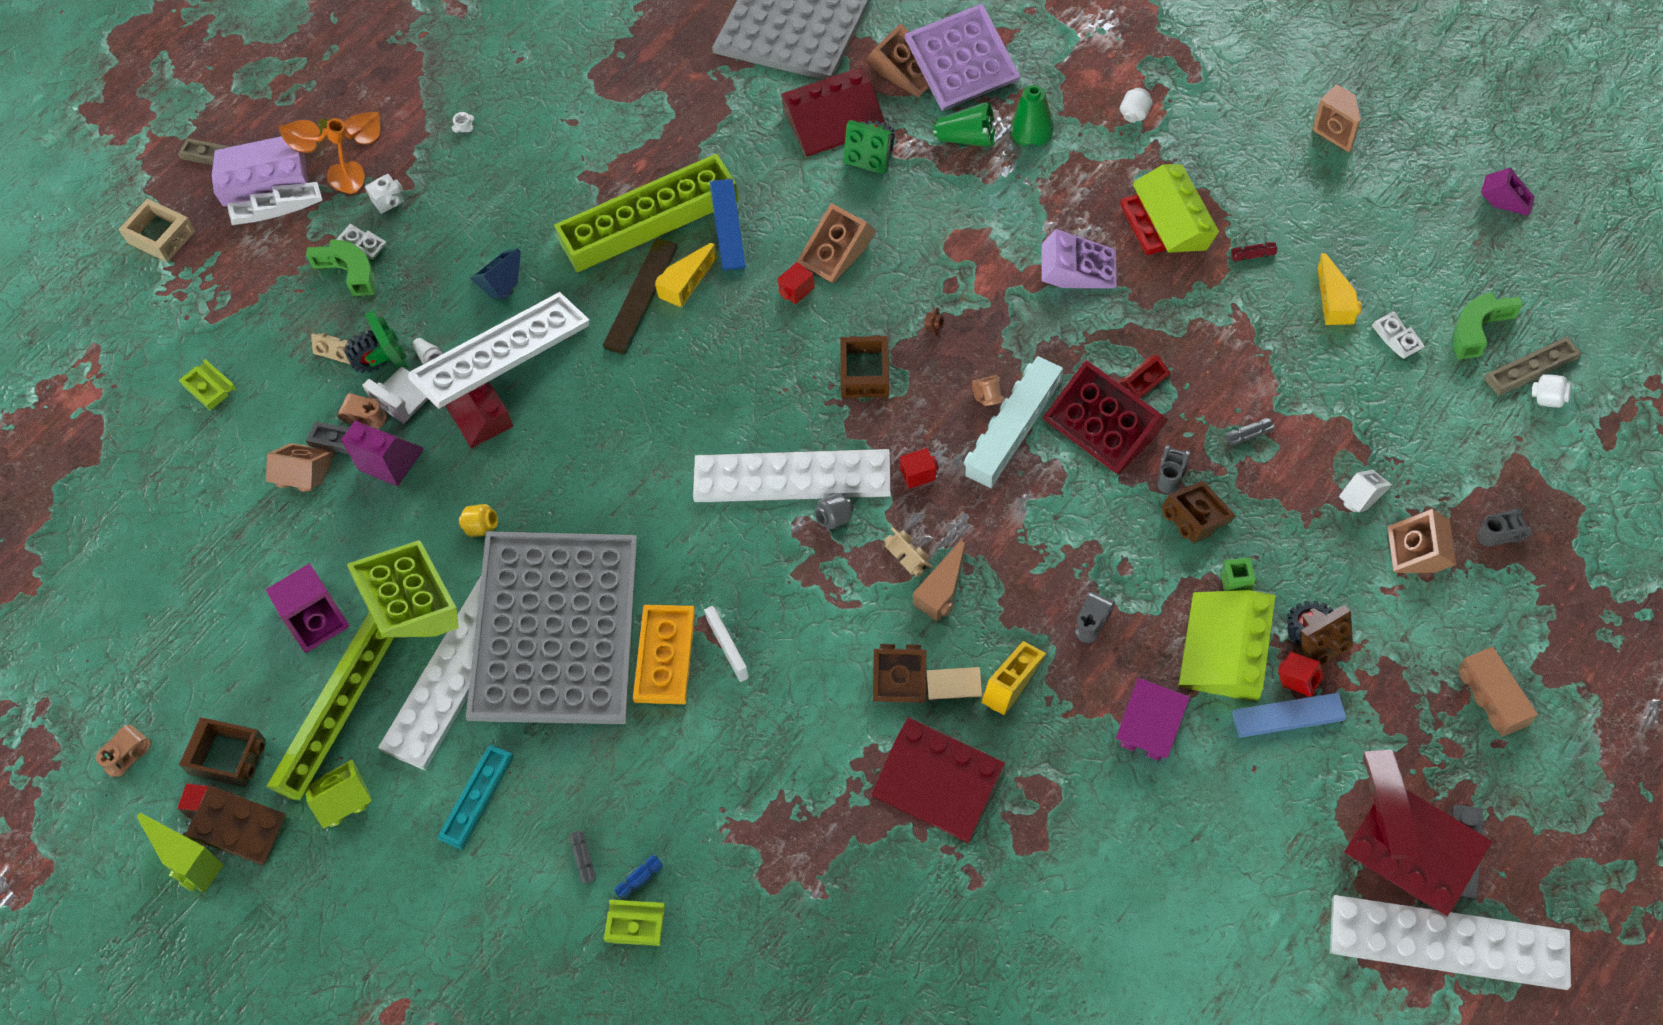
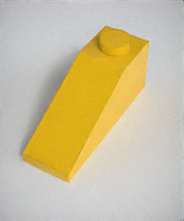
(684, 276)
(1337, 294)
(1012, 677)

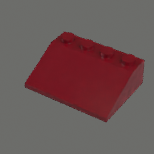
(823, 109)
(1104, 418)
(939, 780)
(1446, 859)

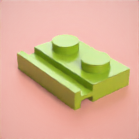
(207, 384)
(635, 922)

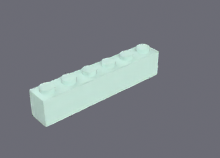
(1013, 422)

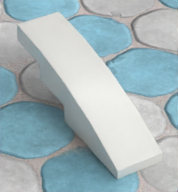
(281, 201)

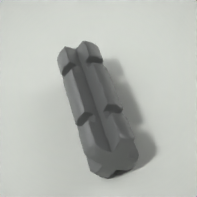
(1250, 431)
(582, 857)

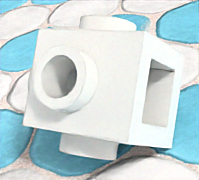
(385, 193)

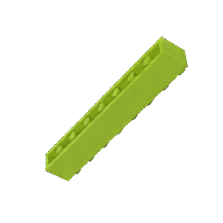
(330, 712)

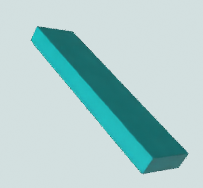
(475, 797)

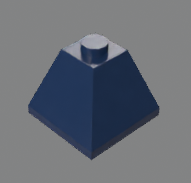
(500, 274)

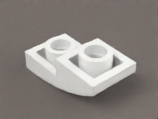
(367, 242)
(1396, 336)

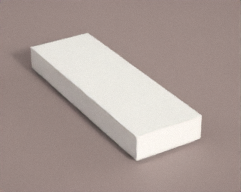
(726, 643)

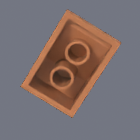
(897, 64)
(836, 243)

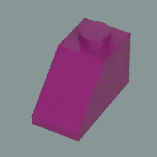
(1507, 192)

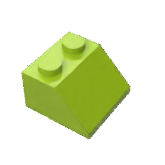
(337, 795)

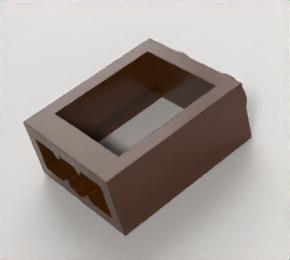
(875, 385)
(202, 740)

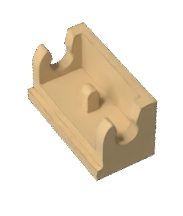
(954, 683)

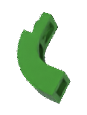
(347, 256)
(1468, 334)

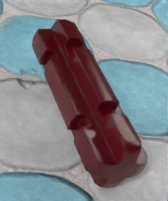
(1254, 251)

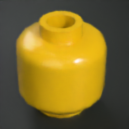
(477, 520)

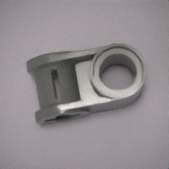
(1172, 465)
(1506, 528)
(1093, 616)

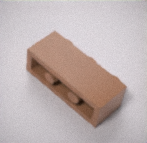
(1497, 692)

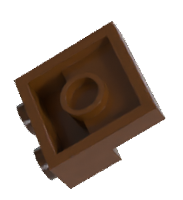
(1197, 511)
(899, 674)

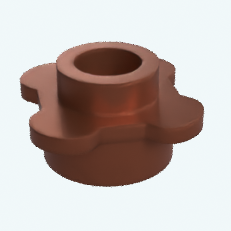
(934, 321)

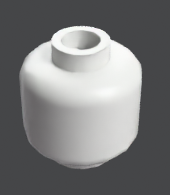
(1136, 105)
(1551, 391)

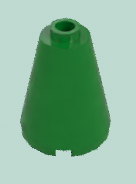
(1032, 118)
(968, 126)

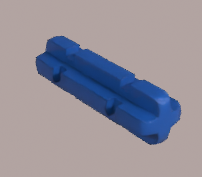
(638, 877)

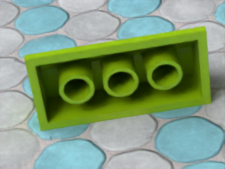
(1176, 209)

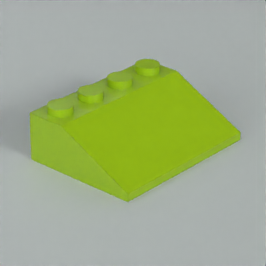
(405, 593)
(1228, 643)

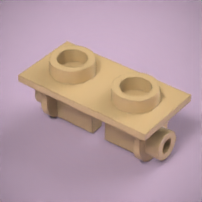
(329, 347)
(914, 559)

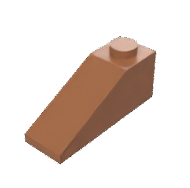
(939, 589)

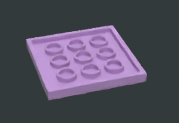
(962, 57)

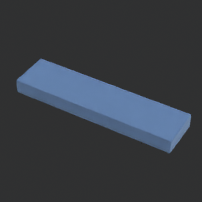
(1288, 715)

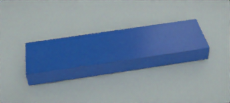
(727, 224)

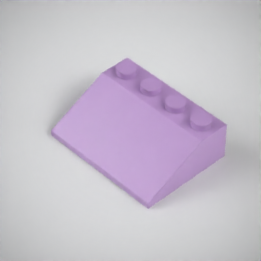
(255, 169)

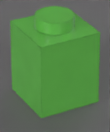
(1237, 574)

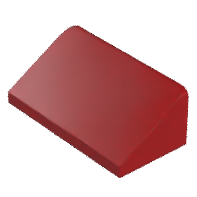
(1145, 376)

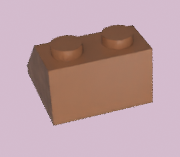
(1338, 117)
(298, 466)
(1422, 543)

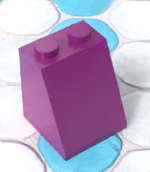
(380, 452)
(307, 608)
(1152, 719)

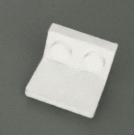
(397, 395)

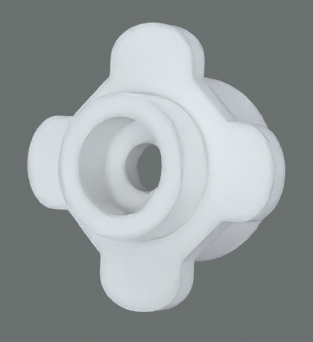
(462, 122)

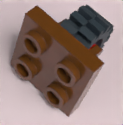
(1320, 630)

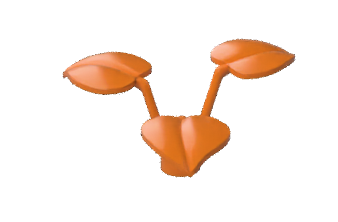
(363, 127)

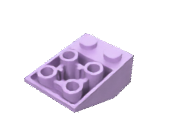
(1077, 262)

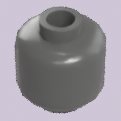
(833, 511)

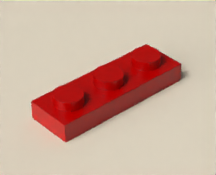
(1142, 225)

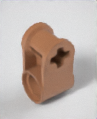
(987, 390)
(362, 410)
(123, 749)

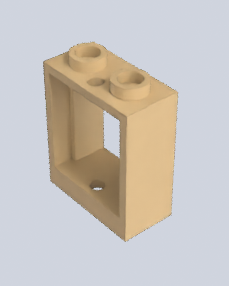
(164, 247)

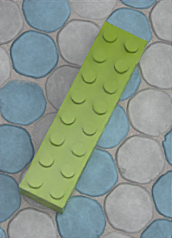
(641, 214)

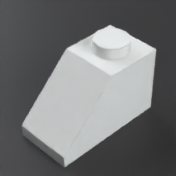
(1364, 490)

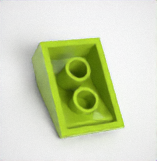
(187, 860)

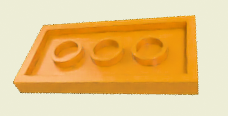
(664, 654)

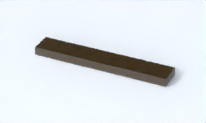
(639, 297)

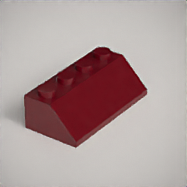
(480, 415)

